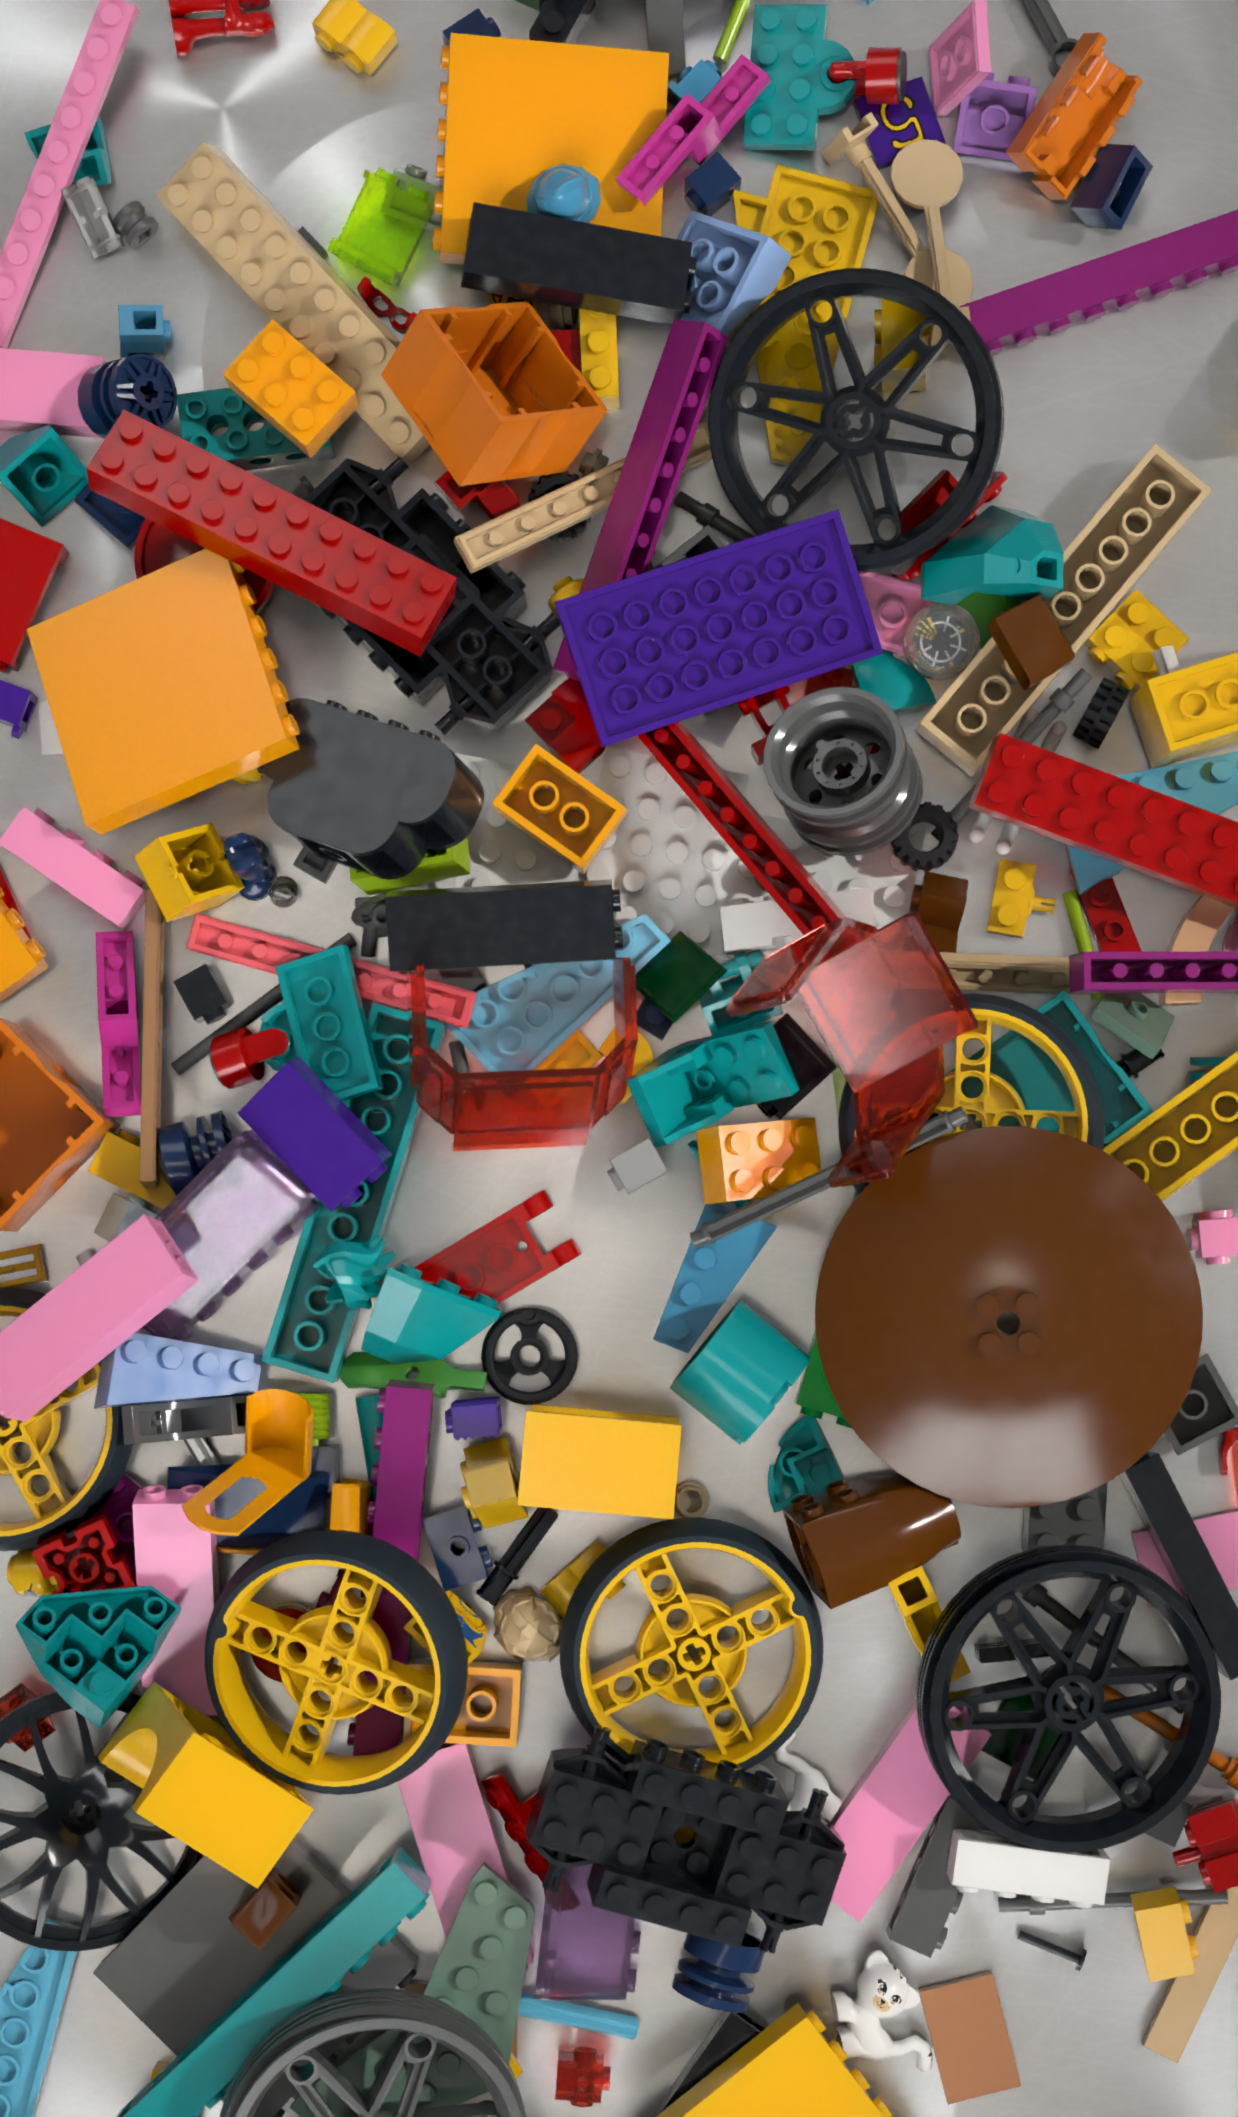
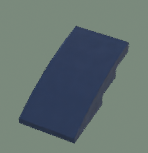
(294, 1514)

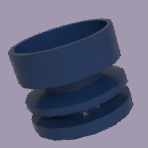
(130, 384)
(189, 1154)
(715, 1973)

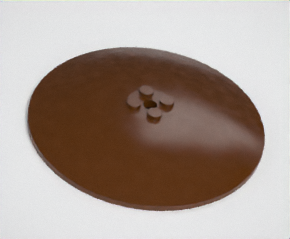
(1021, 1229)

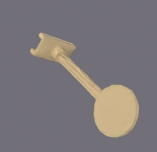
(853, 146)
(926, 178)

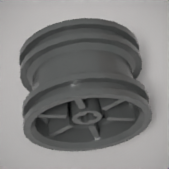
(837, 734)

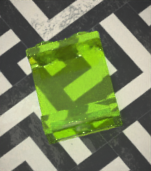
(383, 227)

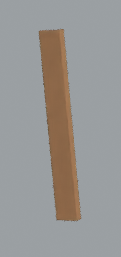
(152, 1043)

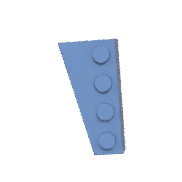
(171, 1370)

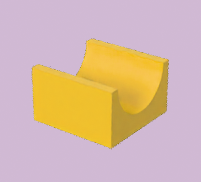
(600, 1461)
(204, 1786)

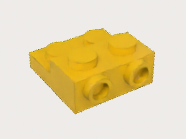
(1130, 637)

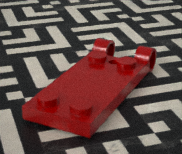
(489, 1256)

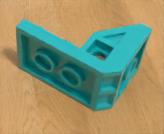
(709, 1079)

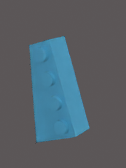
(708, 1279)

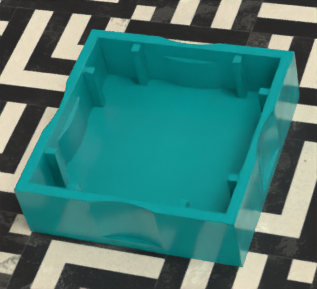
(1043, 1085)

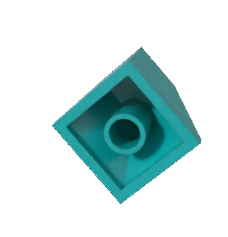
(41, 472)

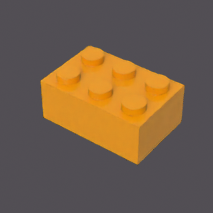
(291, 388)
(559, 809)
(756, 1158)
(489, 1706)

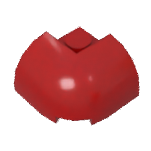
(567, 727)

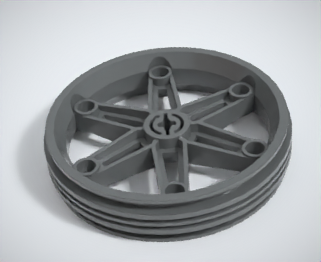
(371, 2011)

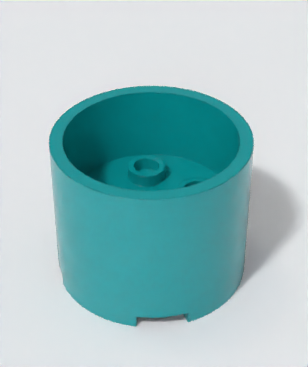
(740, 1372)

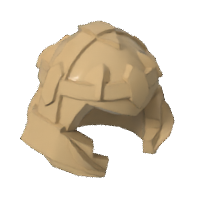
(527, 1626)

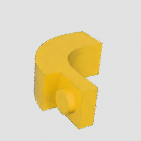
(920, 1611)

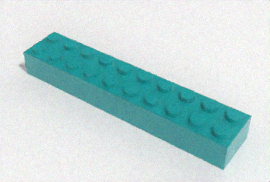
(307, 1330)
(295, 1981)

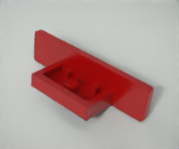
(926, 504)
(516, 1818)

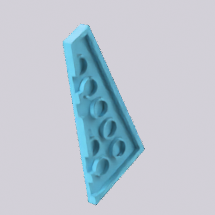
(1203, 782)
(538, 1008)
(28, 2024)

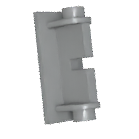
(92, 217)

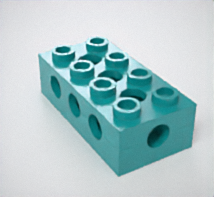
(209, 410)

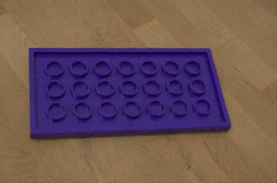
(718, 628)

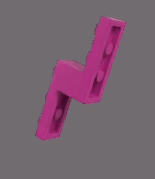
(693, 130)
(118, 1023)

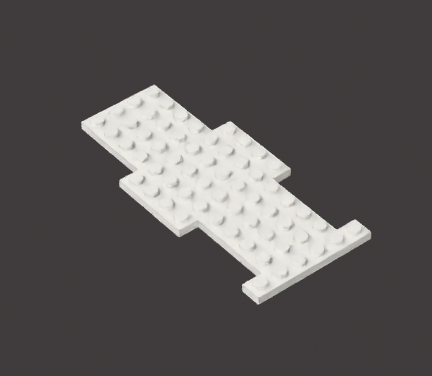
(668, 854)

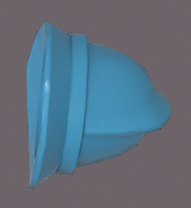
(565, 193)

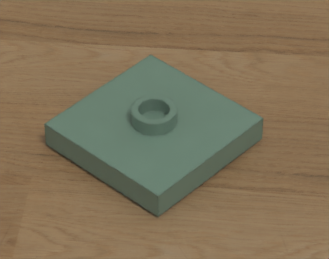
(1134, 1020)

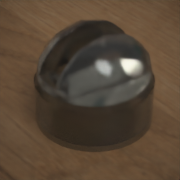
(285, 886)

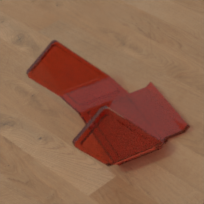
(884, 1016)
(523, 1105)

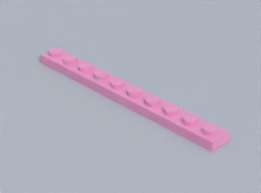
(61, 157)

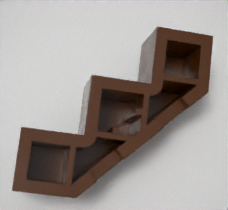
(940, 907)

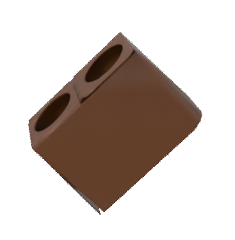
(1031, 641)
(265, 1908)

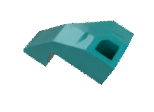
(998, 555)
(424, 1318)
(97, 1643)

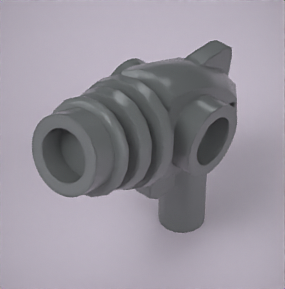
(371, 915)

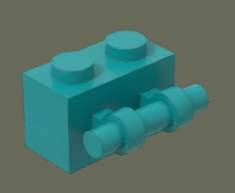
(720, 994)

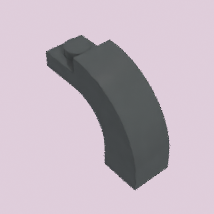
(184, 1419)

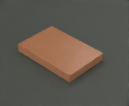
(969, 2037)

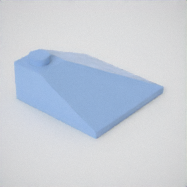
(731, 271)

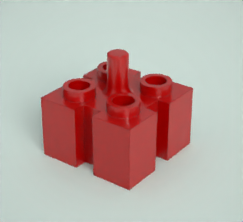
(86, 1559)
(1214, 1841)

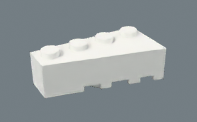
(767, 926)
(1007, 1868)

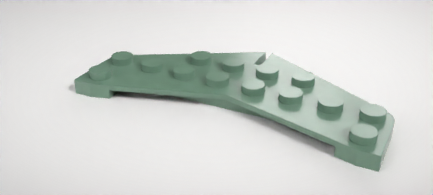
(475, 1973)

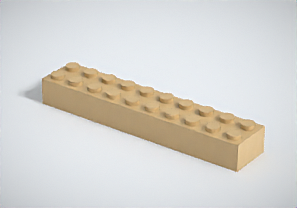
(292, 286)
(1096, 576)

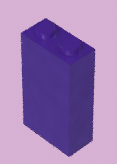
(316, 1134)

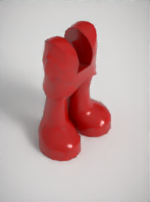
(233, 23)

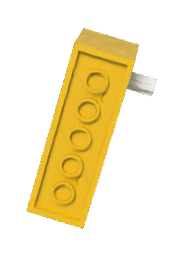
(1187, 708)

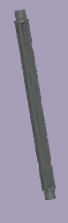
(808, 1186)

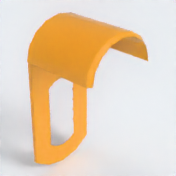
(276, 1453)
(348, 1511)

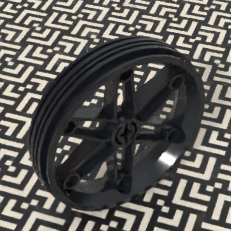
(876, 417)
(1152, 1798)

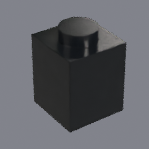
(203, 995)

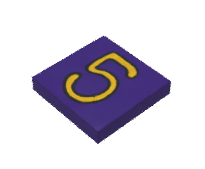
(901, 123)

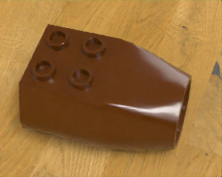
(867, 1534)

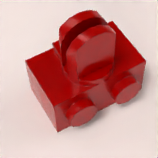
(493, 497)

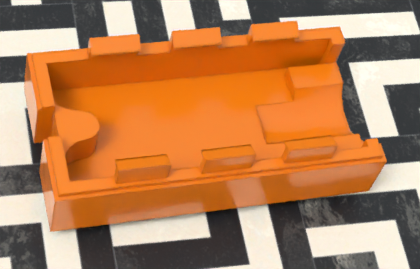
(1073, 118)

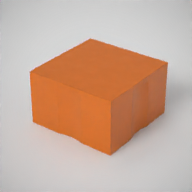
(493, 392)
(44, 1126)

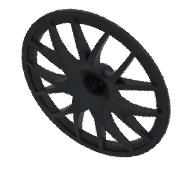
(78, 1837)

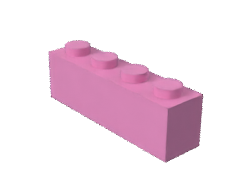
(75, 868)

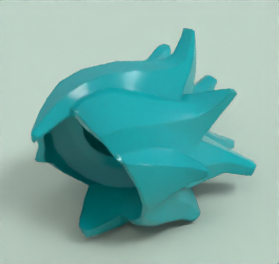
(356, 1271)

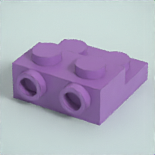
(993, 116)

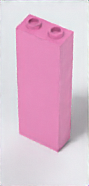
(43, 391)
(89, 1316)
(183, 1567)
(892, 1810)
(452, 1827)

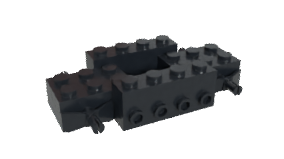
(477, 648)
(741, 1854)

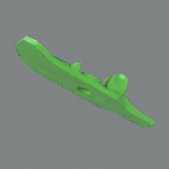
(370, 1371)

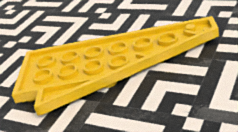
(824, 230)

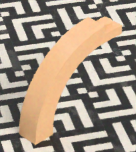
(1195, 935)

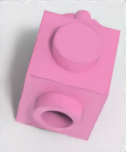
(1214, 1236)

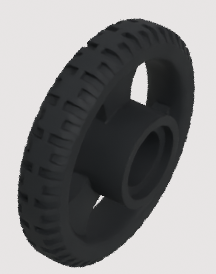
(500, 1373)

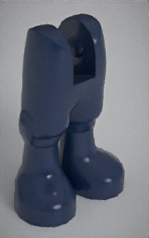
(249, 862)

